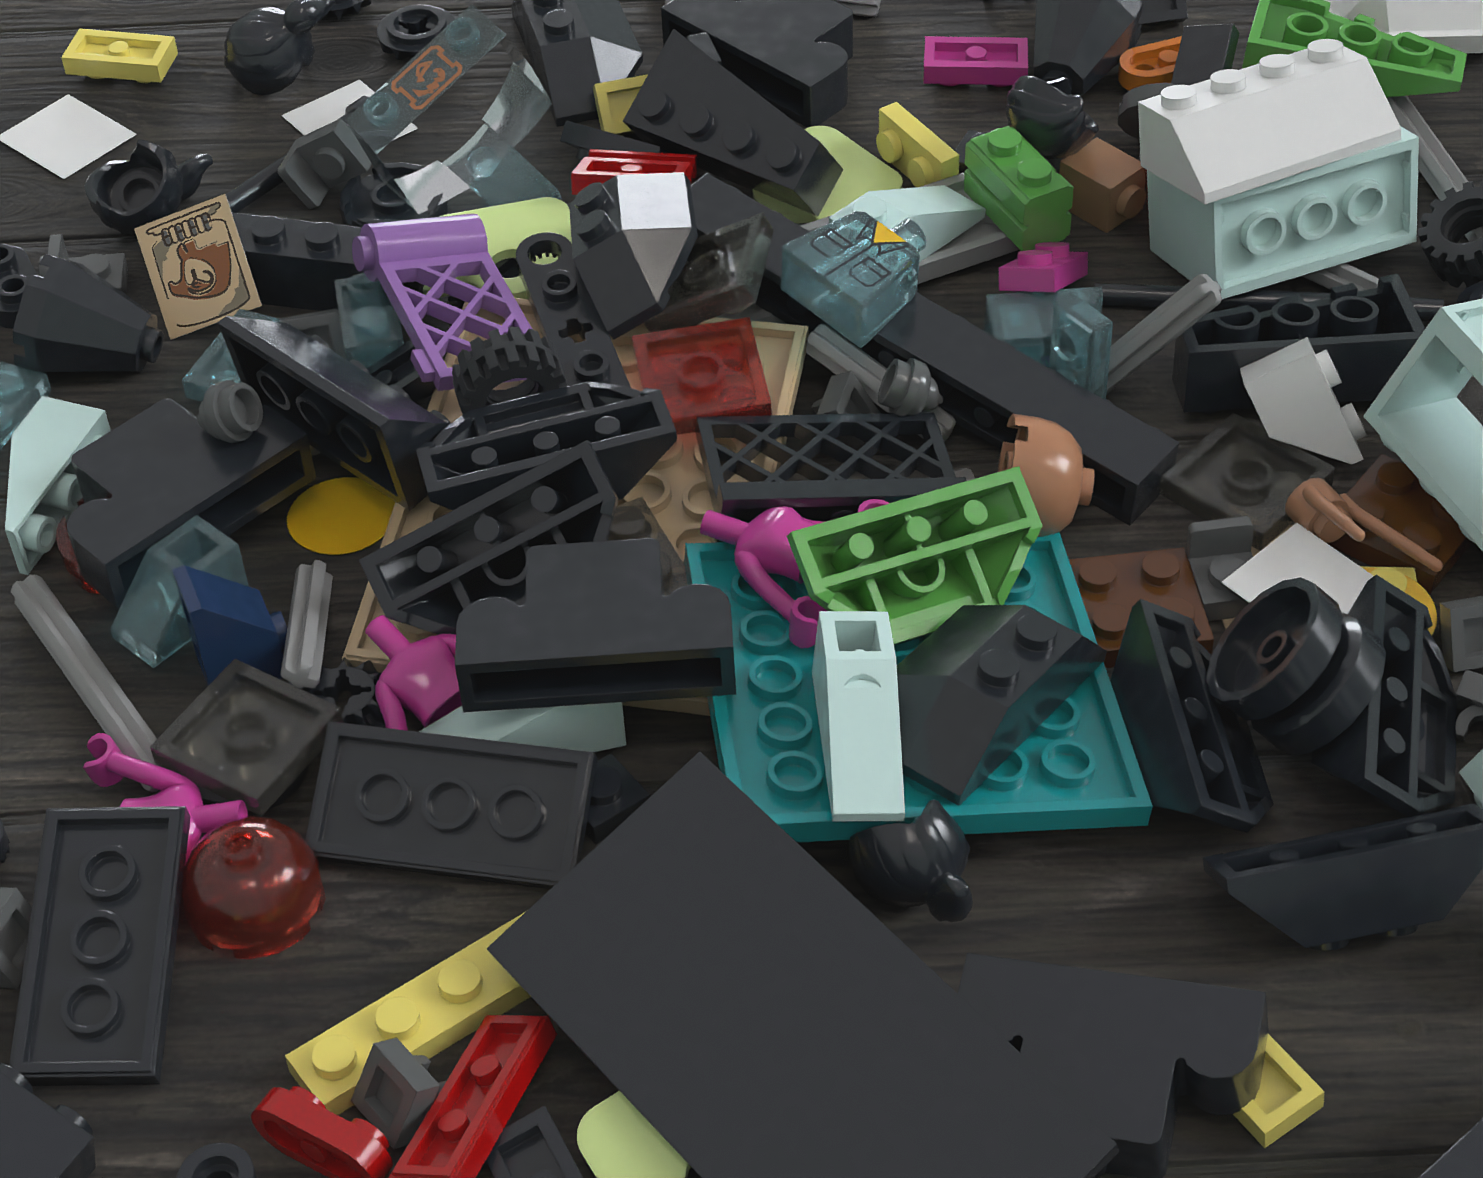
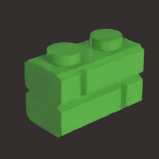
(1017, 188)

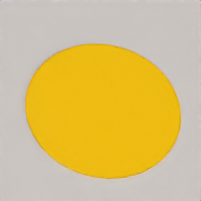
(339, 516)

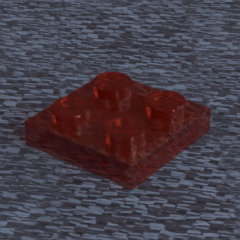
(704, 371)

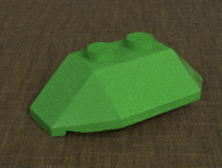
(922, 553)

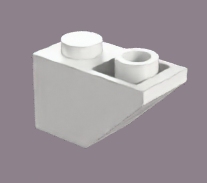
(1298, 402)

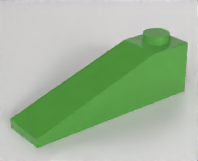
(1401, 62)

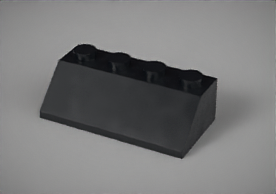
(298, 259)
(337, 403)

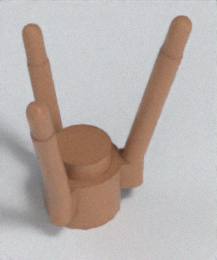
(1330, 516)

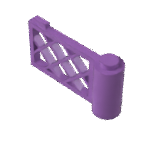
(434, 255)

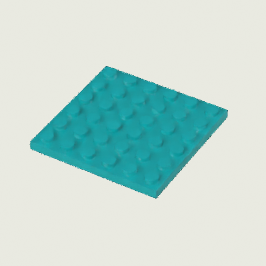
(768, 738)

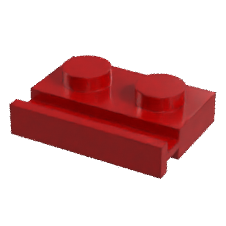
(606, 164)

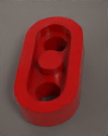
(318, 1138)

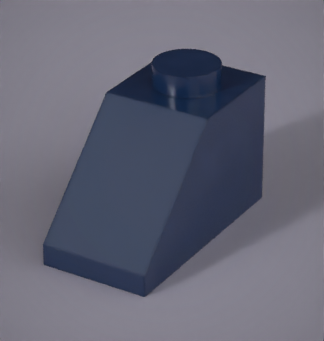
(229, 623)

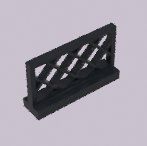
(828, 492)

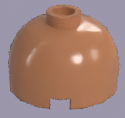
(1051, 469)

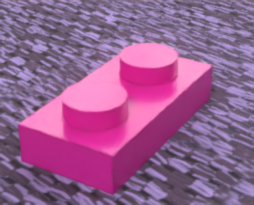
(975, 60)
(1043, 269)

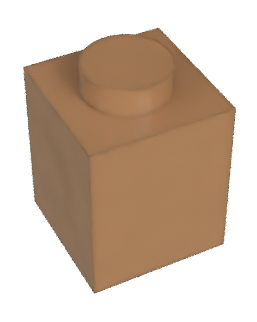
(1105, 184)

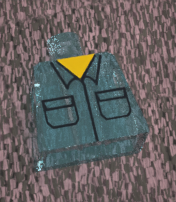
(854, 272)

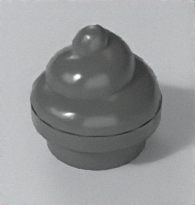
(908, 388)
(230, 411)

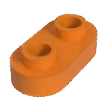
(1148, 64)

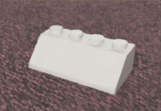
(1265, 121)

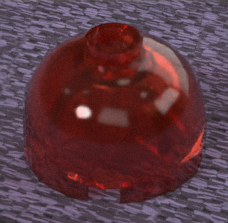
(251, 887)

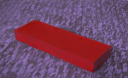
(477, 1098)

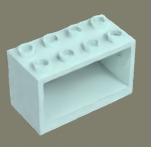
(1292, 223)
(1428, 423)

